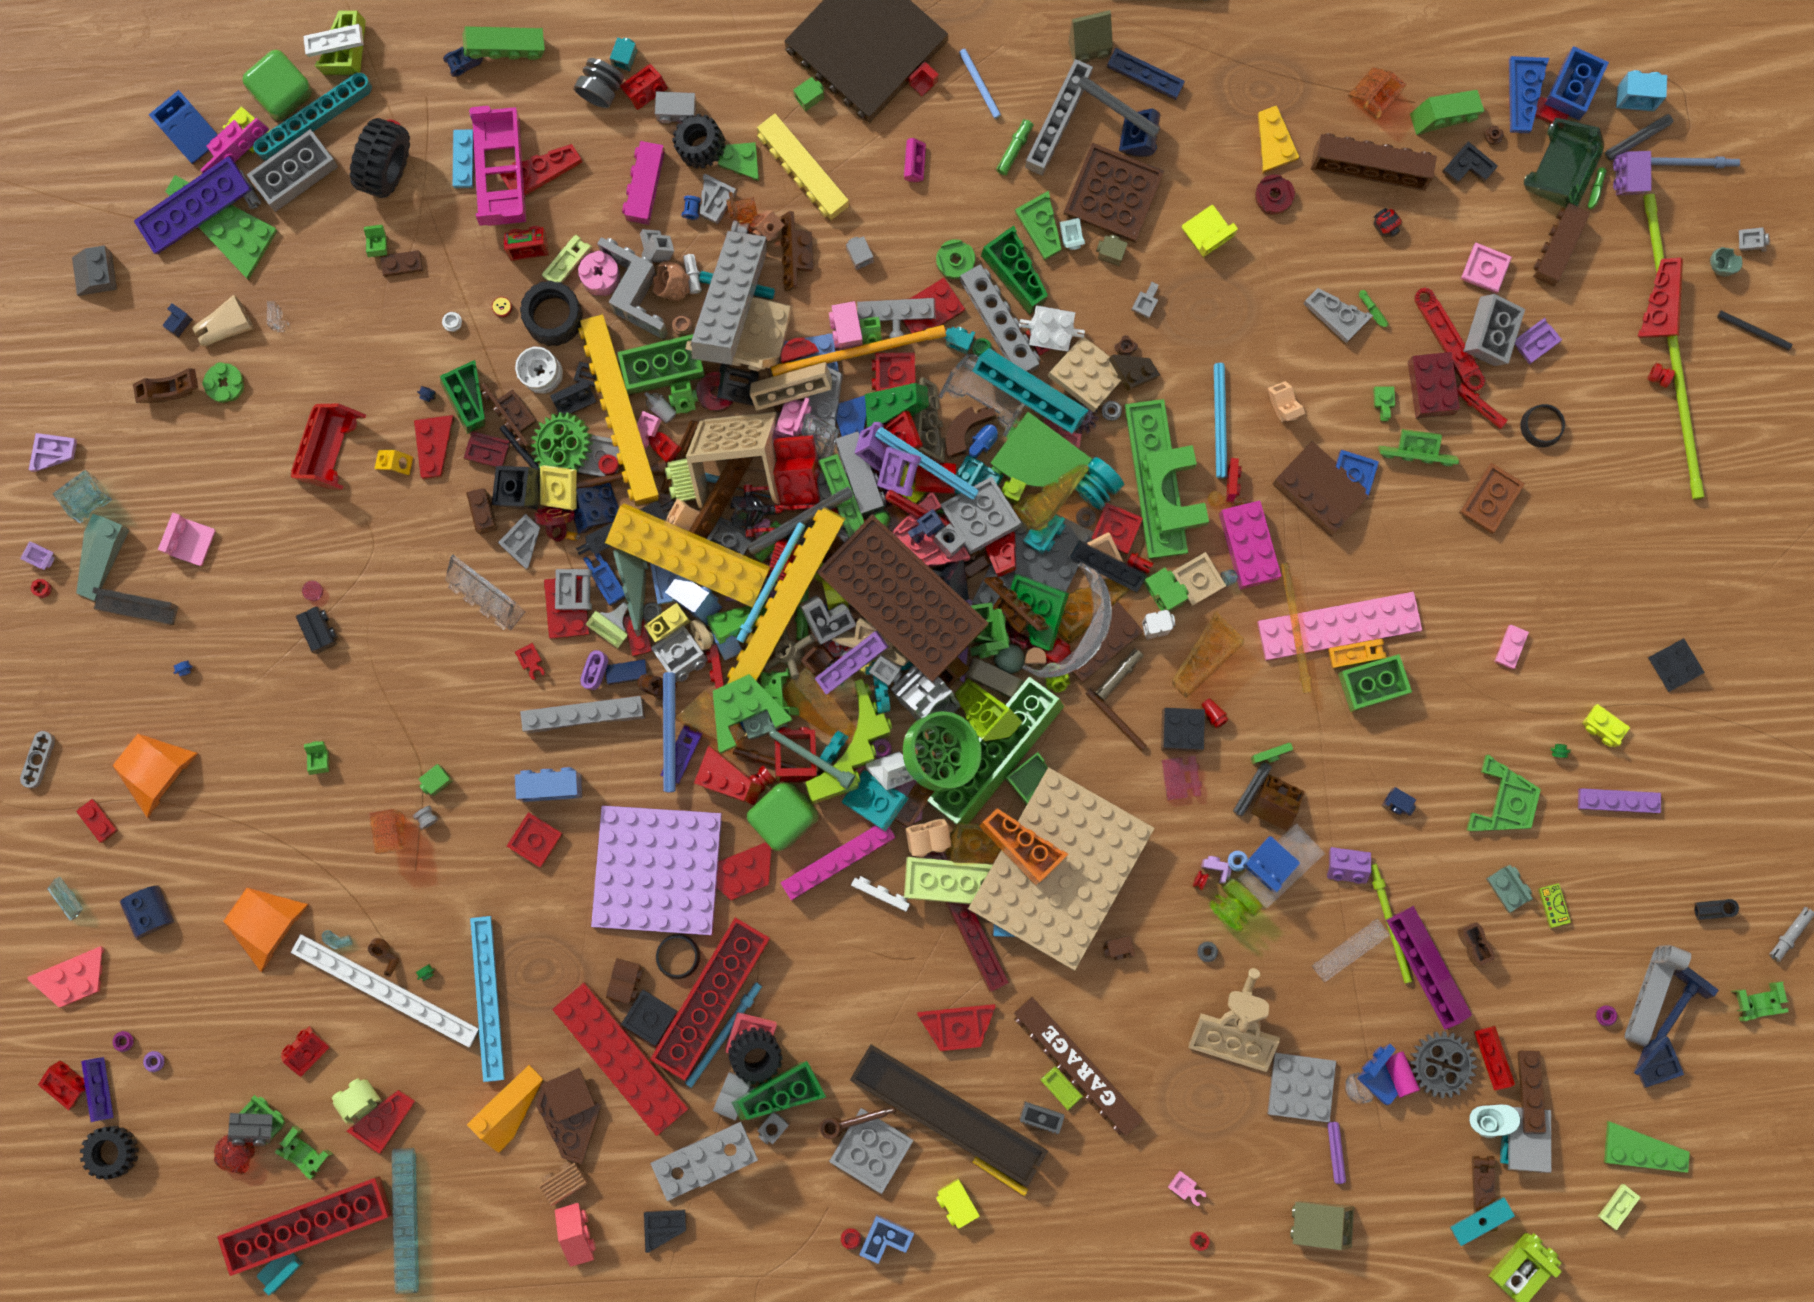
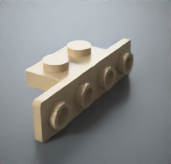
(863, 630)

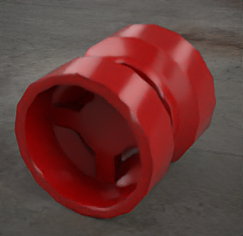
(1661, 375)
(763, 778)

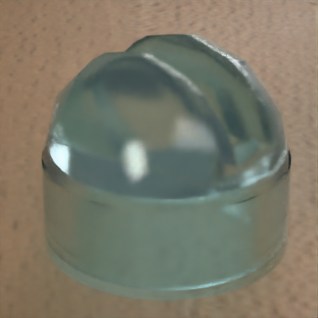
(1229, 577)

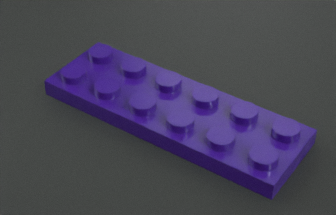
(192, 205)

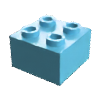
(1641, 91)

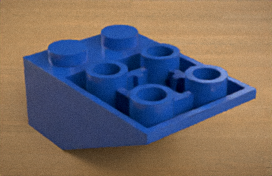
(184, 126)

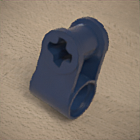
(462, 62)

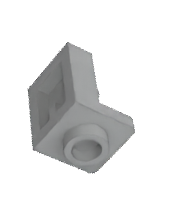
(1753, 239)
(886, 670)

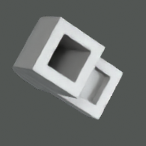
(656, 246)

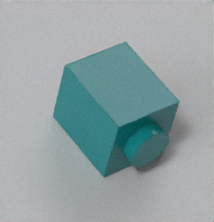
(623, 53)

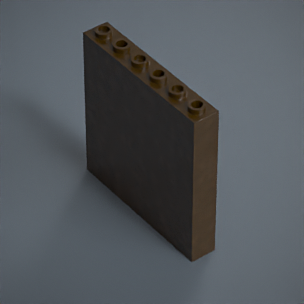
(865, 49)

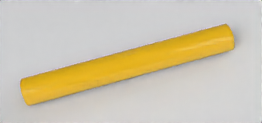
(1000, 1176)

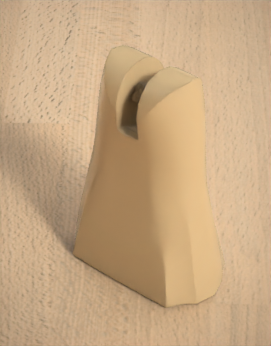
(223, 322)

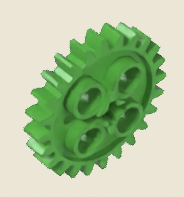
(551, 432)

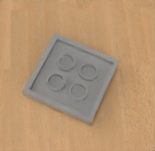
(983, 518)
(1301, 1087)
(871, 1152)

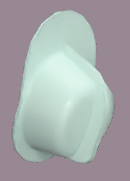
(1494, 1120)

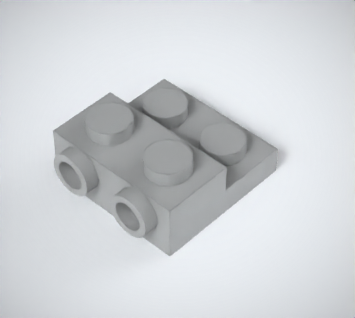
(680, 654)

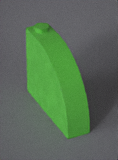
(1037, 454)

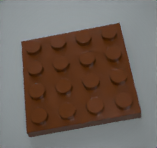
(1113, 192)

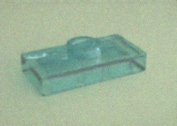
(65, 898)

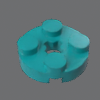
(881, 694)
(833, 749)

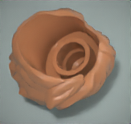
(671, 281)

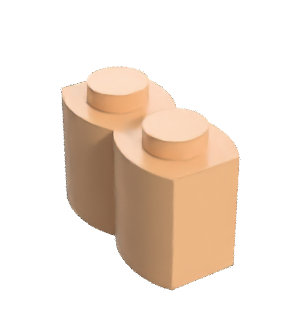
(928, 837)

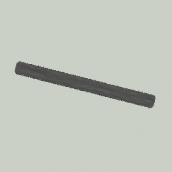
(804, 518)

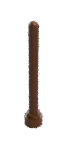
(657, 468)

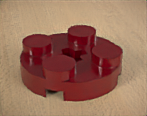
(1281, 186)
(704, 394)

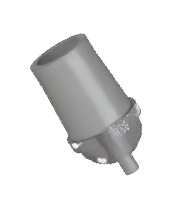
(659, 406)

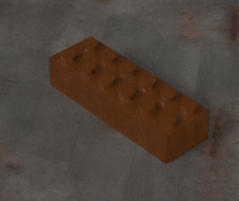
(1373, 161)

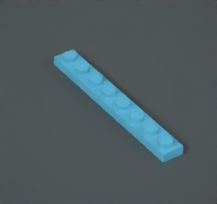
(487, 999)

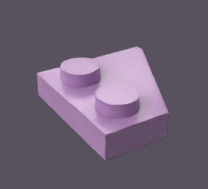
(51, 451)

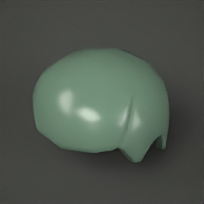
(1725, 262)
(1010, 659)

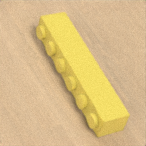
(802, 166)

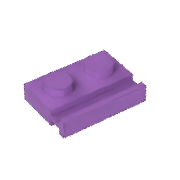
(1537, 341)

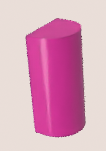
(914, 160)
(1402, 1074)

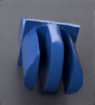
(983, 440)

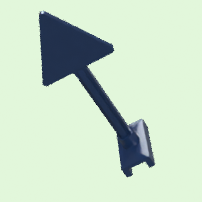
(1695, 984)

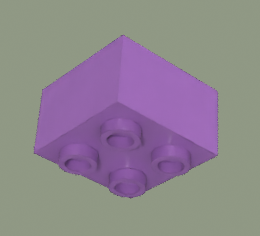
(1632, 173)

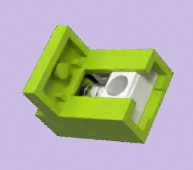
(1543, 1259)

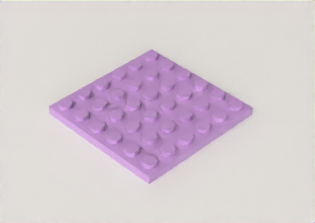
(656, 870)

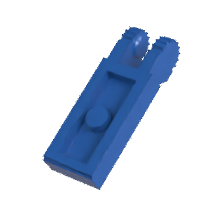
(606, 580)

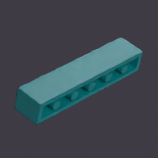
(1030, 390)

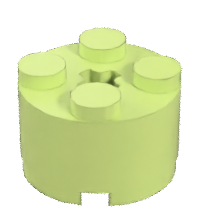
(356, 1100)

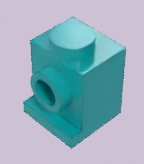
(959, 339)

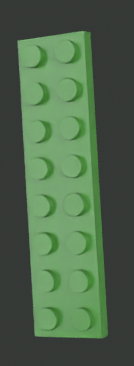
(1150, 434)

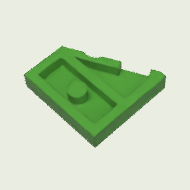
(740, 159)

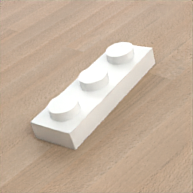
(333, 40)
(880, 893)

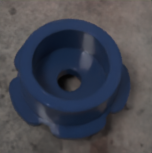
(426, 393)

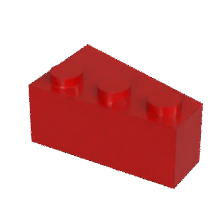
(726, 778)

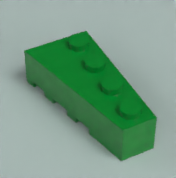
(1015, 269)
(784, 1091)

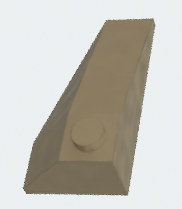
(929, 425)

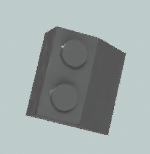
(94, 271)

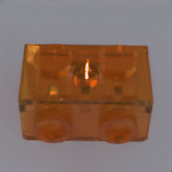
(741, 210)

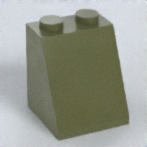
(1322, 1225)

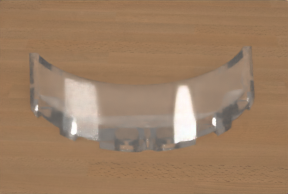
(1094, 635)

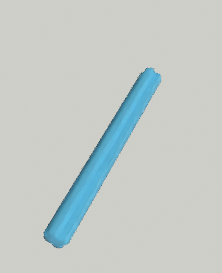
(1220, 420)
(928, 464)

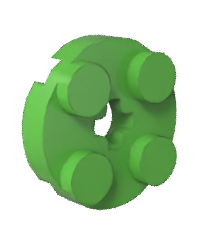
(945, 254)
(225, 393)

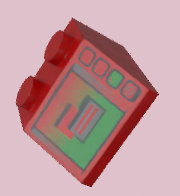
(526, 243)

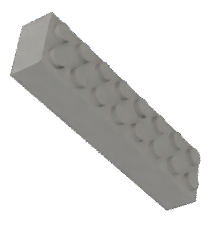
(729, 298)

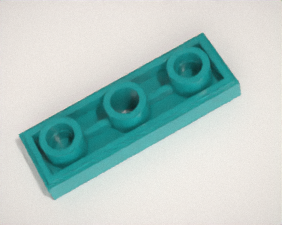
(1493, 1216)

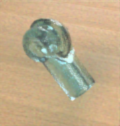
(334, 941)

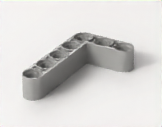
(1653, 991)

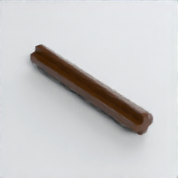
(685, 444)

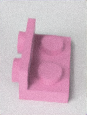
(792, 418)

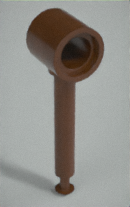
(841, 1125)

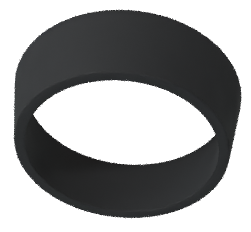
(1533, 440)
(696, 962)

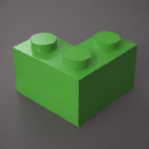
(1166, 592)

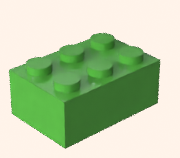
(1374, 683)

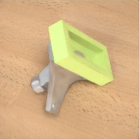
(610, 625)

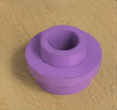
(148, 1061)

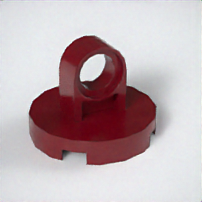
(554, 518)

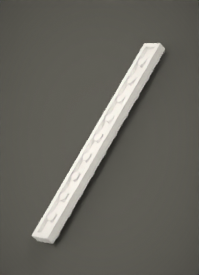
(385, 990)

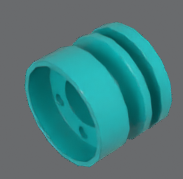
(1101, 479)

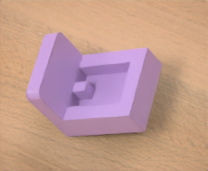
(37, 556)
(1214, 863)

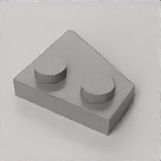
(714, 198)
(521, 540)

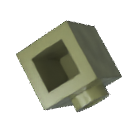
(1111, 249)

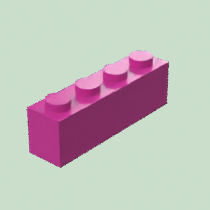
(644, 182)

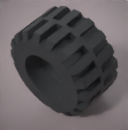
(691, 130)
(755, 1071)
(92, 1152)

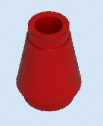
(1215, 715)

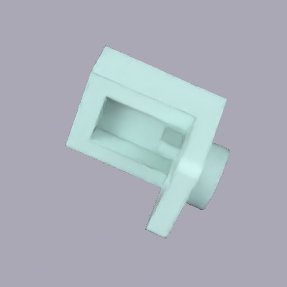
(1072, 234)

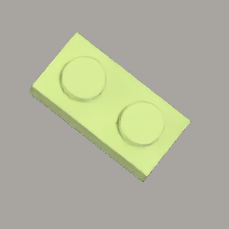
(1619, 1206)

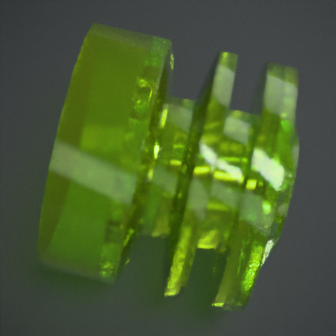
(1235, 905)

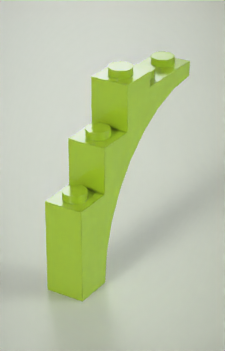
(859, 751)

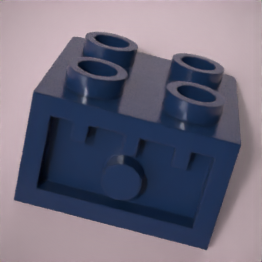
(595, 507)

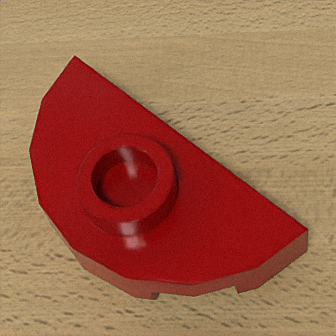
(797, 349)

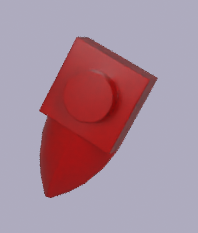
(664, 446)

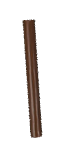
(1115, 719)

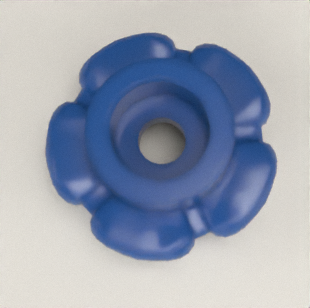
(183, 668)

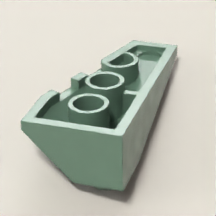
(99, 551)
(634, 578)

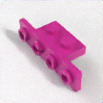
(234, 141)

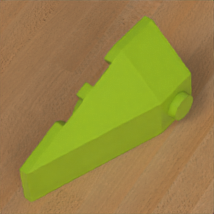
(985, 713)

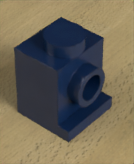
(1399, 802)

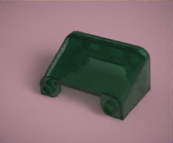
(1567, 162)

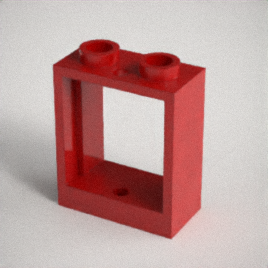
(795, 774)

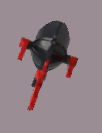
(750, 510)

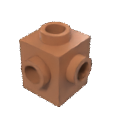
(766, 225)

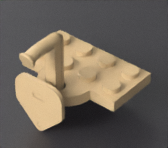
(1234, 1038)

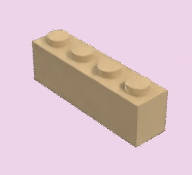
(791, 386)

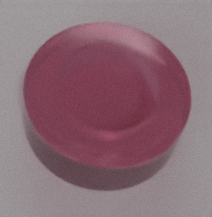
(312, 590)

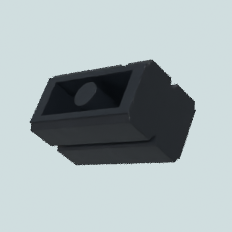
(316, 629)

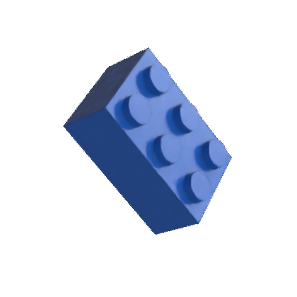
(1576, 83)

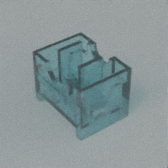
(80, 498)

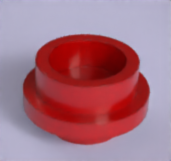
(850, 1238)

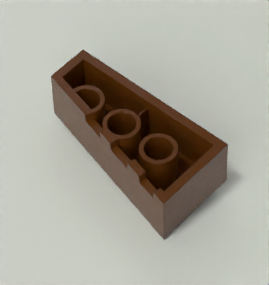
(1121, 633)

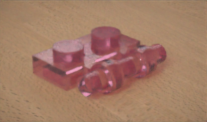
(1175, 779)

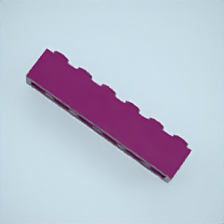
(1429, 967)

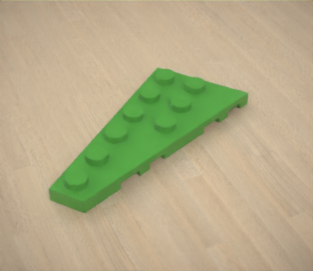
(235, 233)

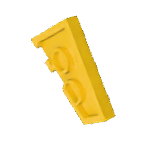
(1276, 143)

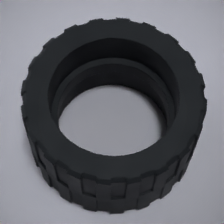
(540, 293)

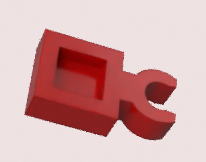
(530, 658)

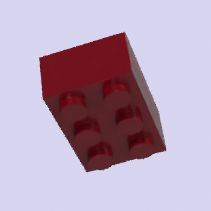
(1433, 385)

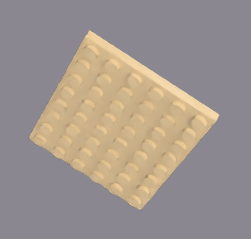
(1073, 899)

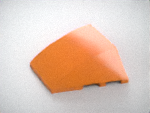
(150, 769)
(261, 923)

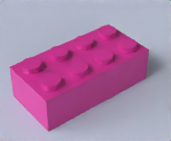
(1250, 544)

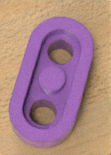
(593, 670)

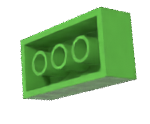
(659, 365)

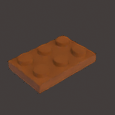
(1492, 498)

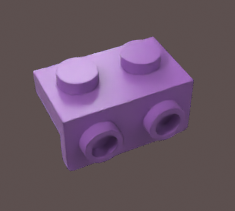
(1349, 865)

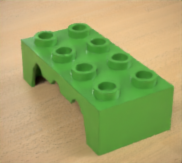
(1027, 777)

